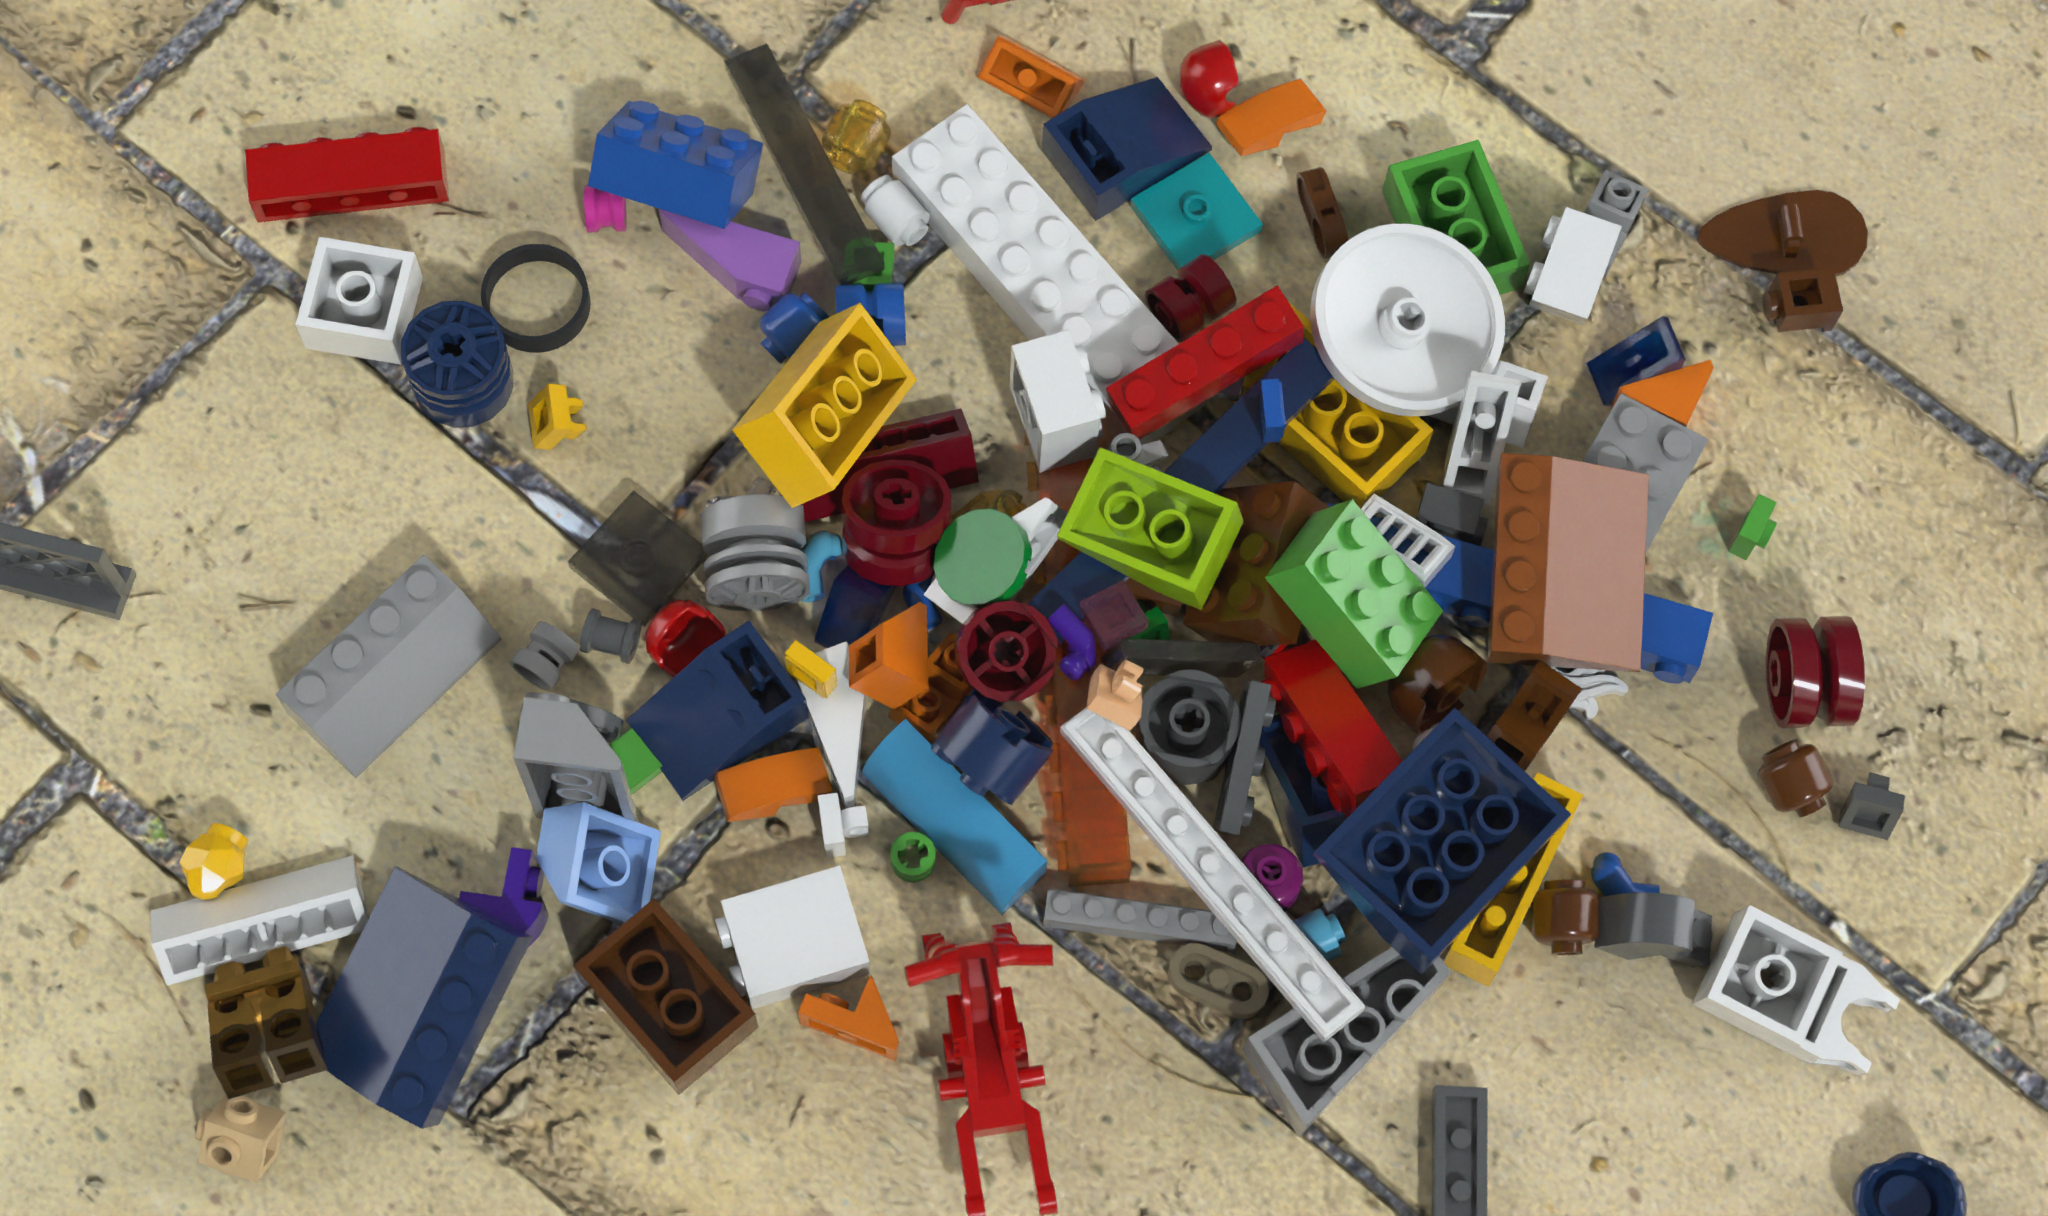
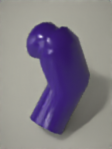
(1080, 642)

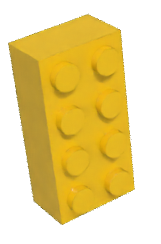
(825, 405)
(1349, 442)

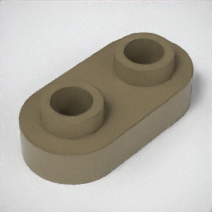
(1220, 977)

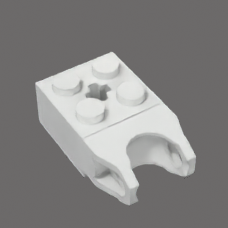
(1808, 992)

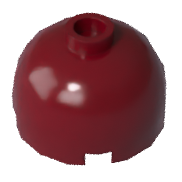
(1006, 651)

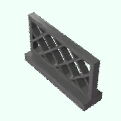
(62, 572)

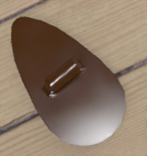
(1789, 233)

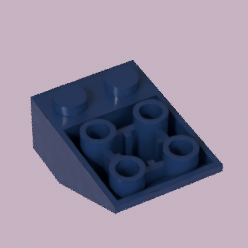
(1121, 144)
(719, 710)

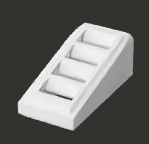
(1437, 546)

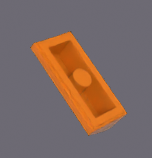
(1030, 77)

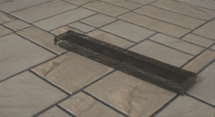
(804, 165)

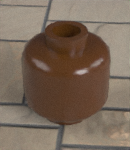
(1795, 778)
(1565, 916)

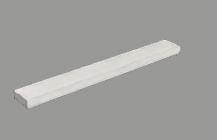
(1214, 873)

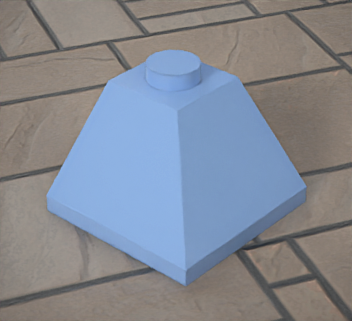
(598, 860)

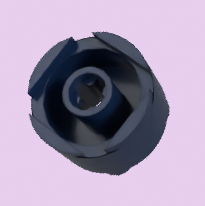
(993, 747)

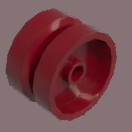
(894, 521)
(1815, 671)

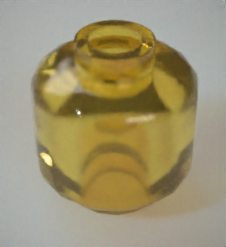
(856, 136)

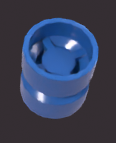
(883, 304)

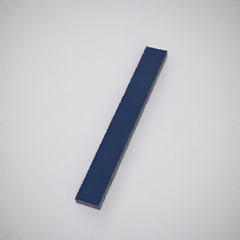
(1206, 464)

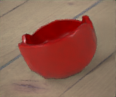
(1207, 77)
(681, 634)

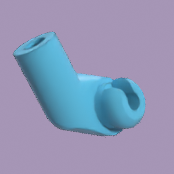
(819, 549)

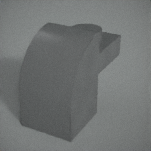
(1653, 926)

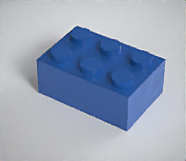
(675, 163)

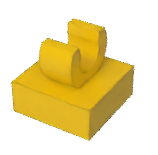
(551, 417)

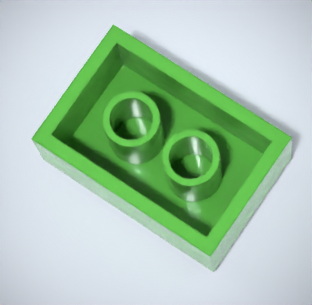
(1460, 198)
(1354, 594)

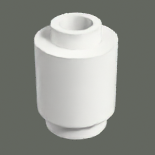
(895, 211)

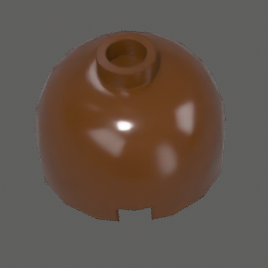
(1435, 681)

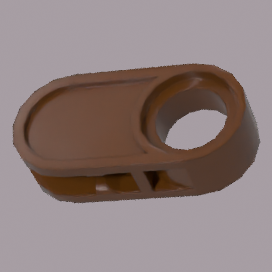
(1321, 211)

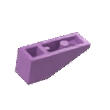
(742, 259)

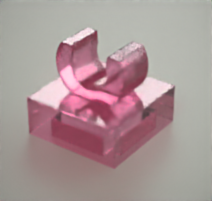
(1113, 615)

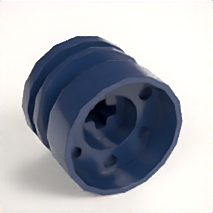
(460, 388)

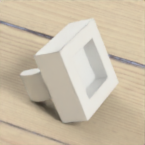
(840, 824)

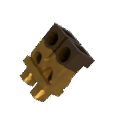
(260, 1018)

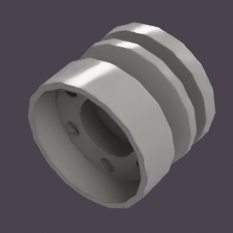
(754, 553)

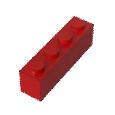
(346, 174)
(1205, 363)
(1329, 724)

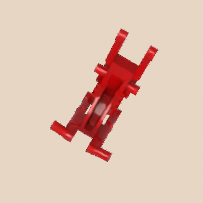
(988, 1052)

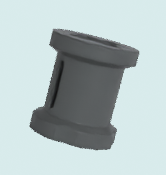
(610, 636)

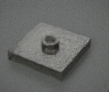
(638, 558)

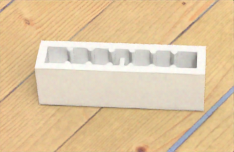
(259, 917)

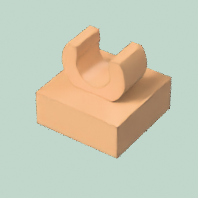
(1117, 694)

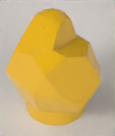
(214, 861)

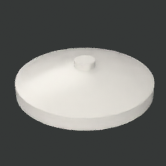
(1406, 319)

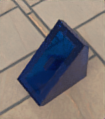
(1636, 358)
(852, 608)

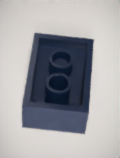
(1298, 795)

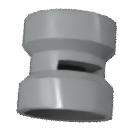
(544, 656)

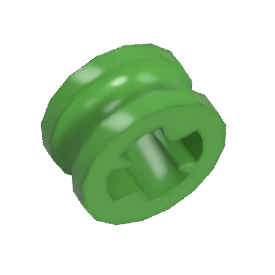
(899, 850)

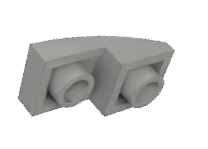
(1616, 202)

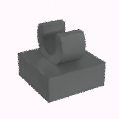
(1872, 808)

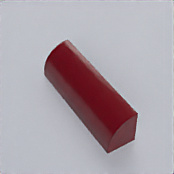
(932, 440)

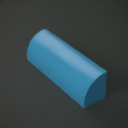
(954, 817)

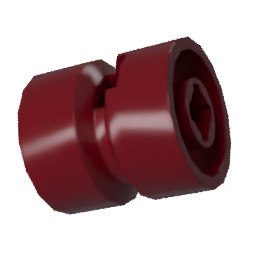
(1196, 294)

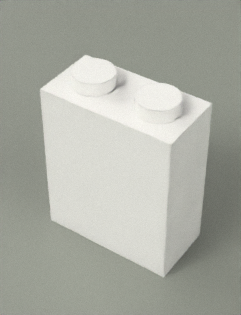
(793, 938)

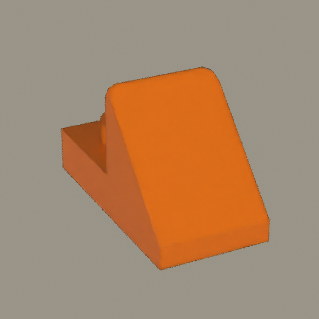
(865, 1028)

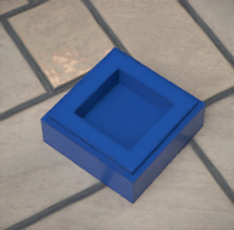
(1271, 410)

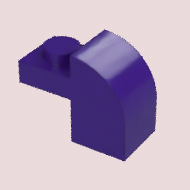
(515, 906)

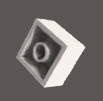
(1574, 265)
(359, 300)
(1055, 400)

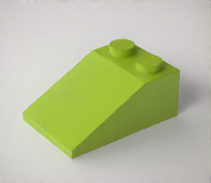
(1152, 527)

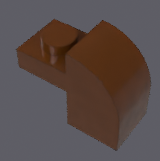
(1533, 714)

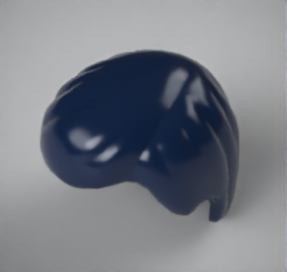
(1909, 1187)

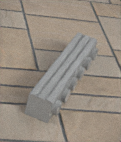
(1135, 920)

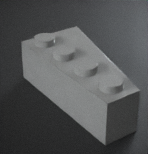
(1311, 1074)

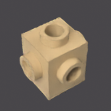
(240, 1137)

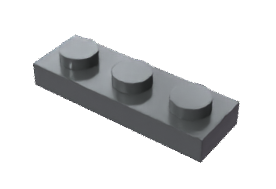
(1247, 759)
(1459, 1151)

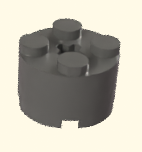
(1194, 699)

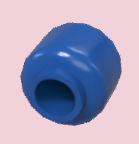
(789, 324)

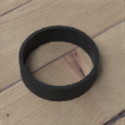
(532, 253)

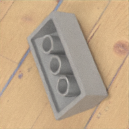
(388, 666)
(568, 759)

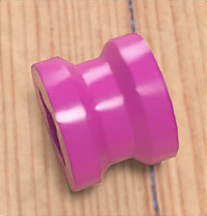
(604, 210)

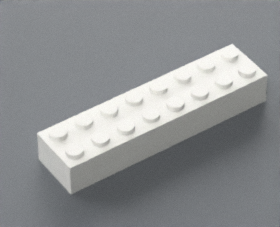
(1030, 253)

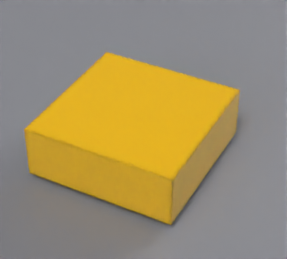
(810, 669)

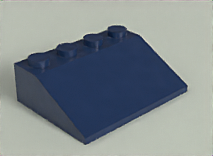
(1440, 839)
(417, 998)

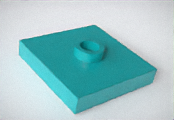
(1196, 213)

